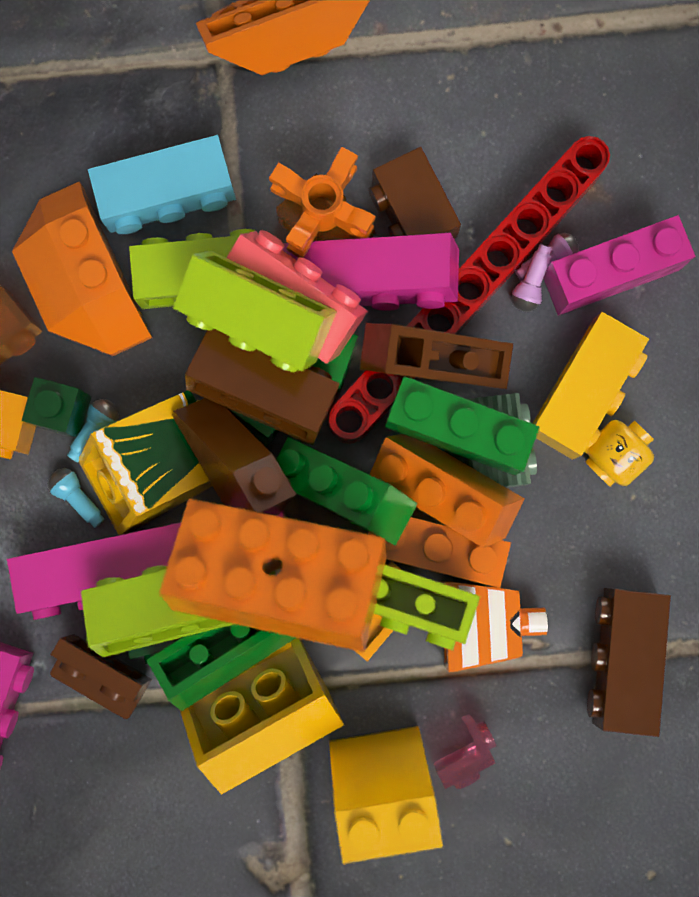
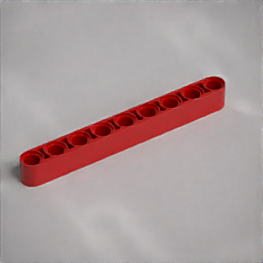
(507, 238)

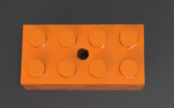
(323, 586)

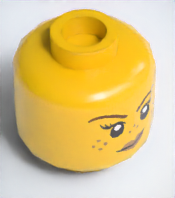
(620, 453)

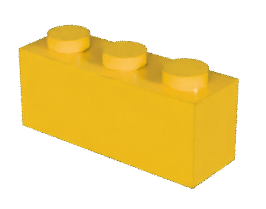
(590, 386)

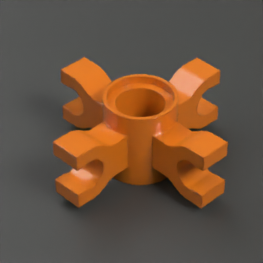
(331, 186)

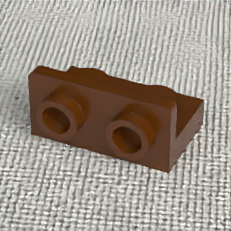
(98, 677)

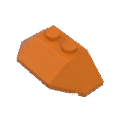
(278, 33)
(77, 275)

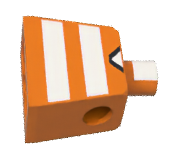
(495, 628)

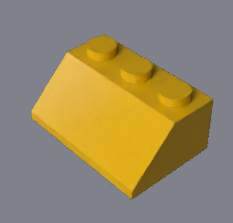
(260, 717)

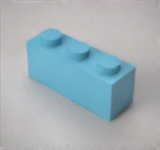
(162, 185)

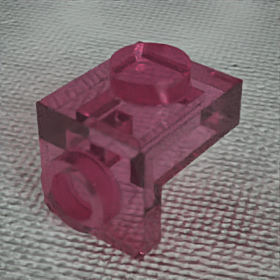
(464, 765)

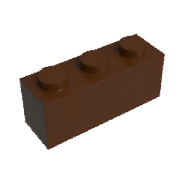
(259, 389)
(629, 662)

